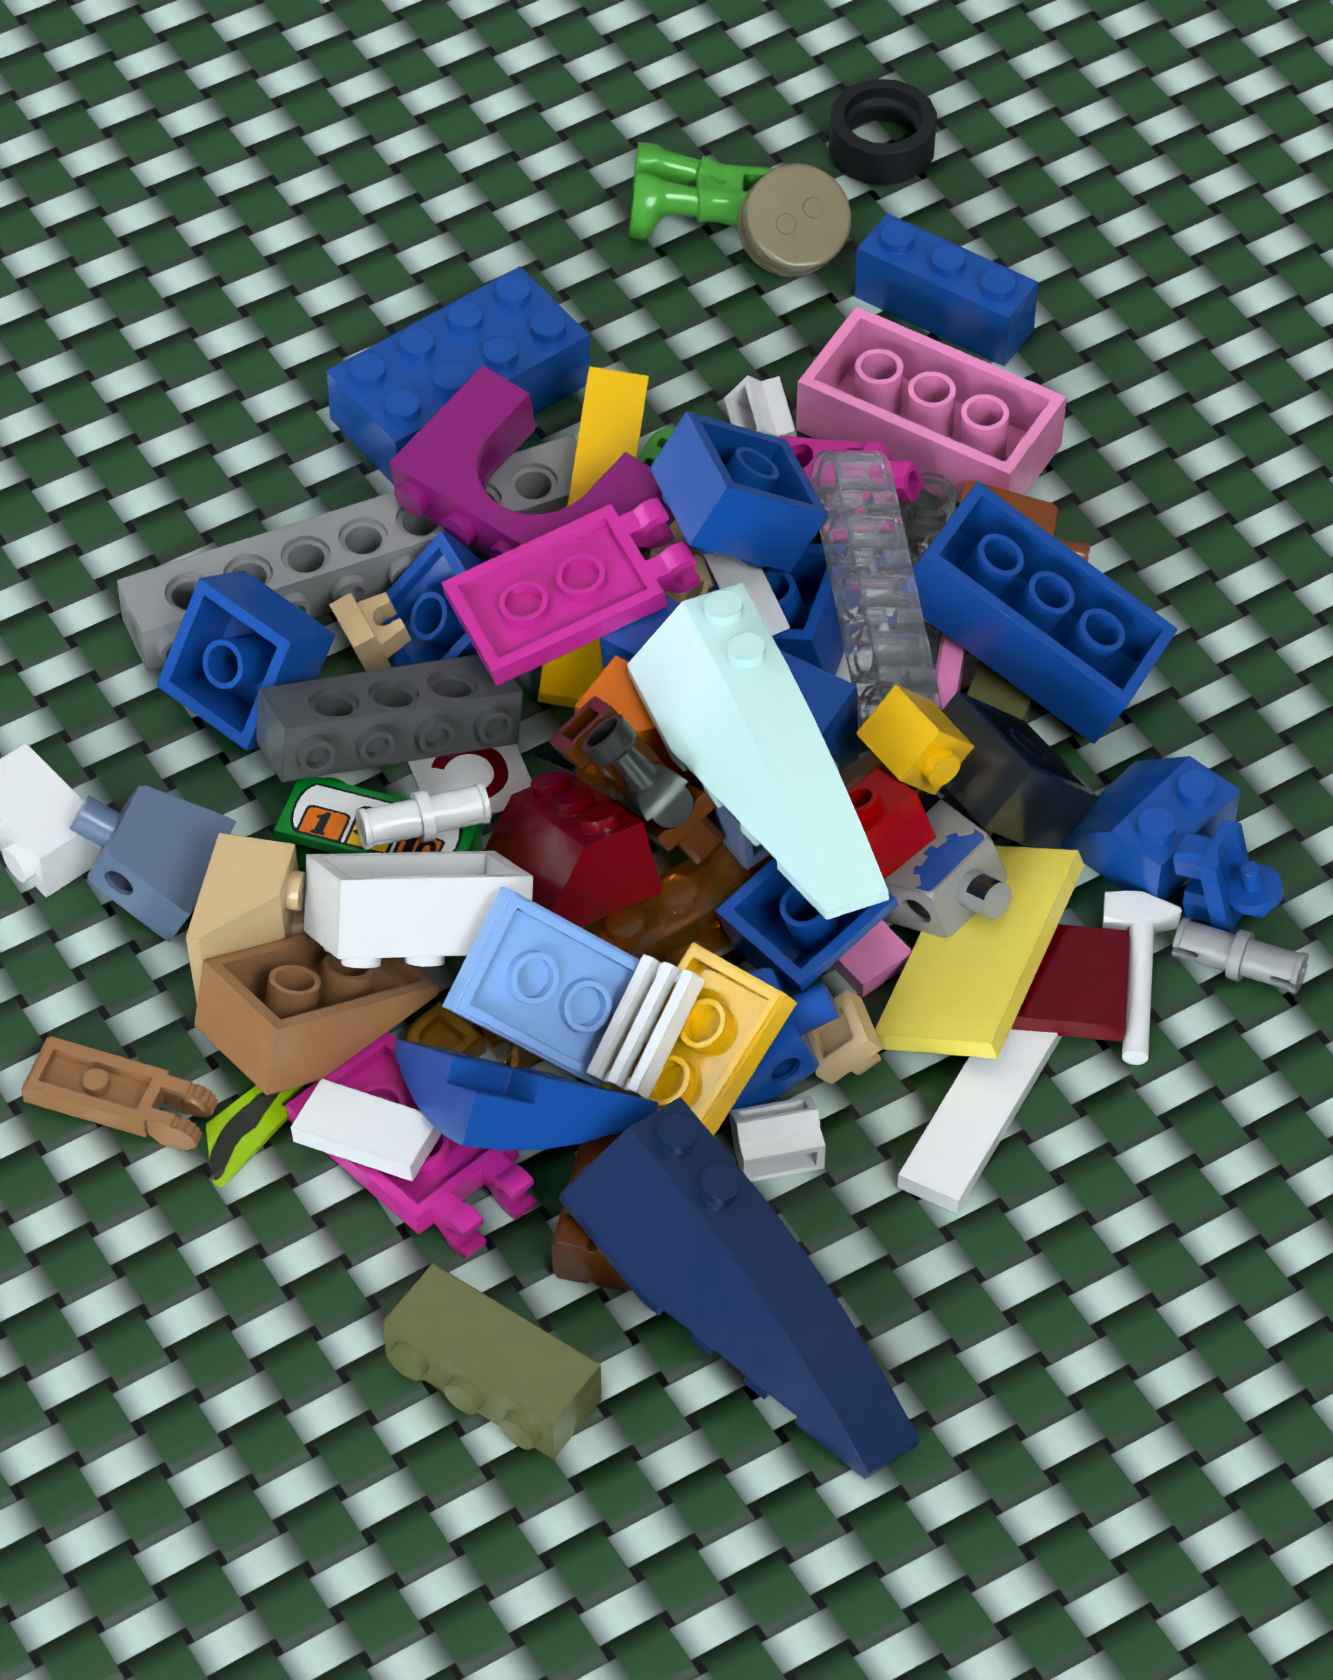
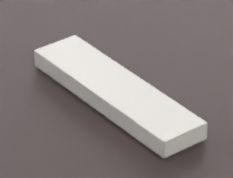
(974, 1119)

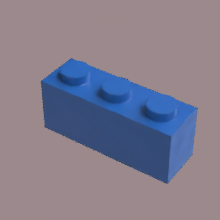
(945, 289)

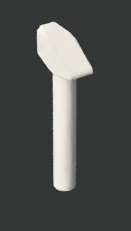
(1142, 917)

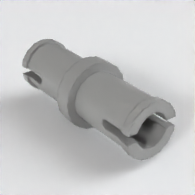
(1240, 955)

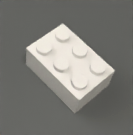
(404, 903)

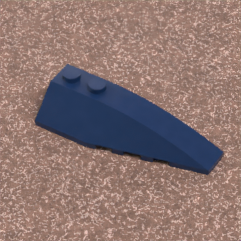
(726, 1267)

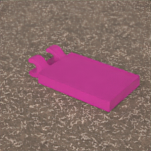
(569, 588)
(447, 1174)

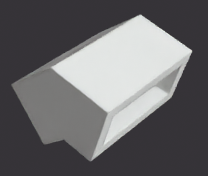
(761, 407)
(778, 1138)

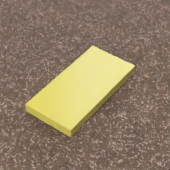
(968, 987)

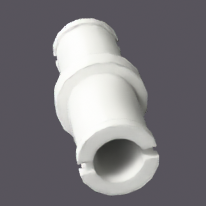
(423, 816)

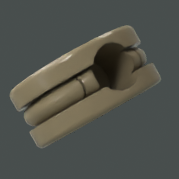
(794, 220)

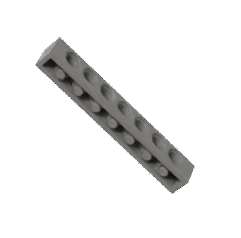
(334, 553)

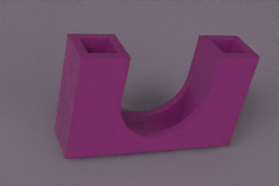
(467, 441)

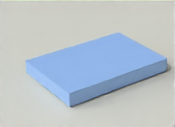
(541, 983)

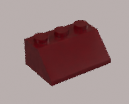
(578, 847)

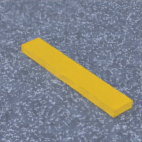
(606, 431)

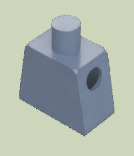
(152, 854)

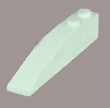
(750, 738)

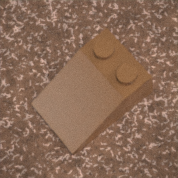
(297, 1012)

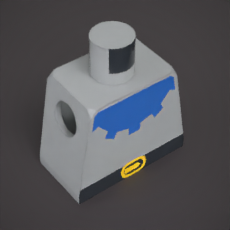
(949, 876)

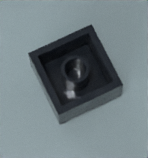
(1014, 779)

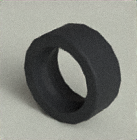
(882, 161)

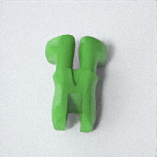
(664, 188)

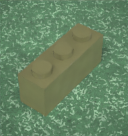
(492, 1362)

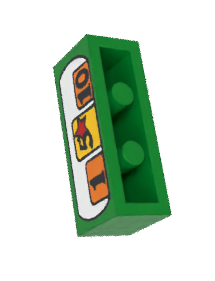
(323, 821)

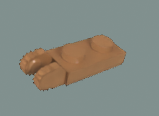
(117, 1093)

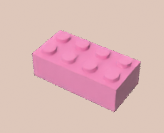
(930, 405)

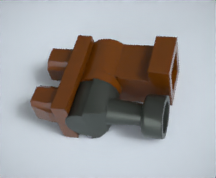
(638, 780)

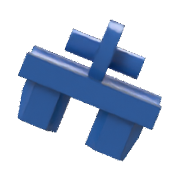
(1223, 878)

